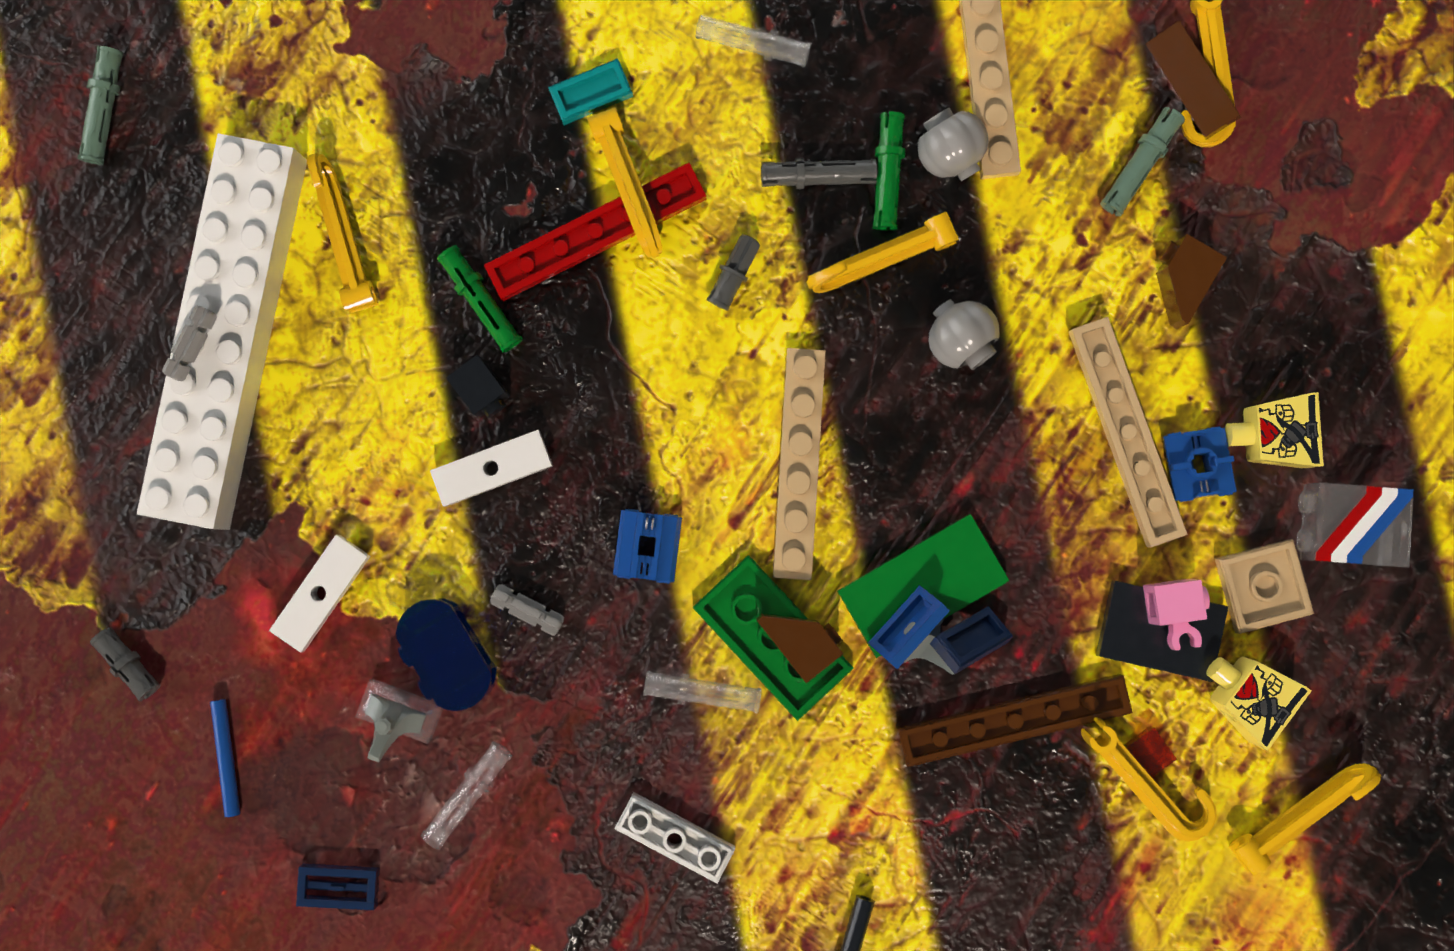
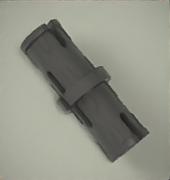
(125, 664)

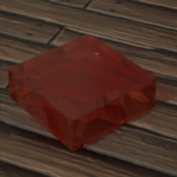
(1150, 751)

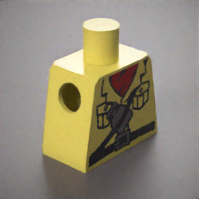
(1281, 432)
(1255, 698)

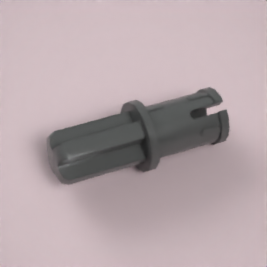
(733, 272)

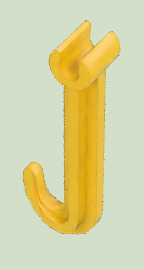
(1215, 54)
(607, 131)
(936, 234)
(356, 290)
(1148, 790)
(1255, 849)

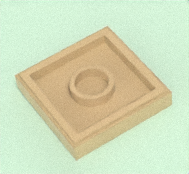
(1264, 586)

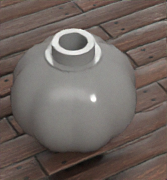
(953, 144)
(963, 334)

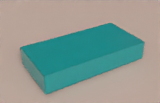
(590, 91)

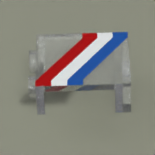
(1355, 524)

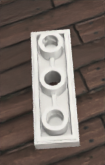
(470, 476)
(306, 611)
(697, 850)

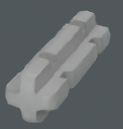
(189, 343)
(527, 609)

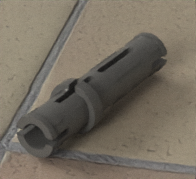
(818, 173)

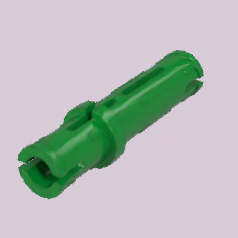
(888, 171)
(471, 287)

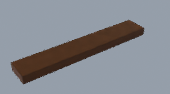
(1014, 720)

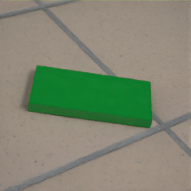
(950, 565)
(732, 613)

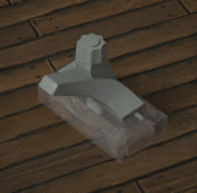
(395, 714)

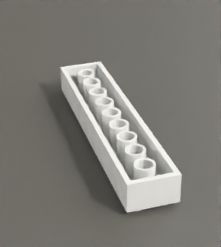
(239, 277)

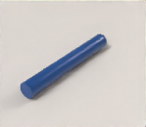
(225, 758)

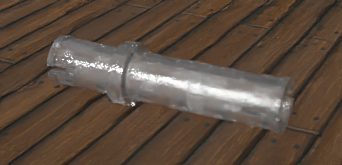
(753, 40)
(702, 691)
(439, 830)

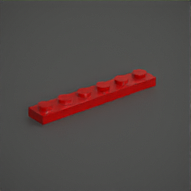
(590, 234)

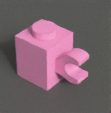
(1176, 605)

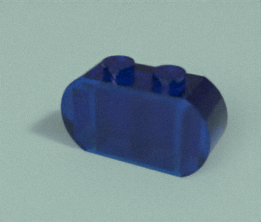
(445, 654)

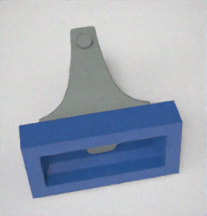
(911, 630)

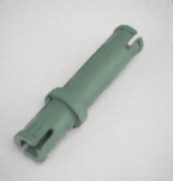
(99, 111)
(1151, 148)

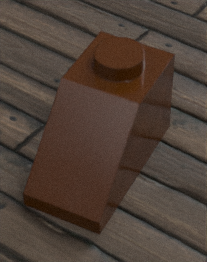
(1186, 277)
(803, 642)

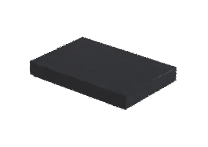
(1131, 639)

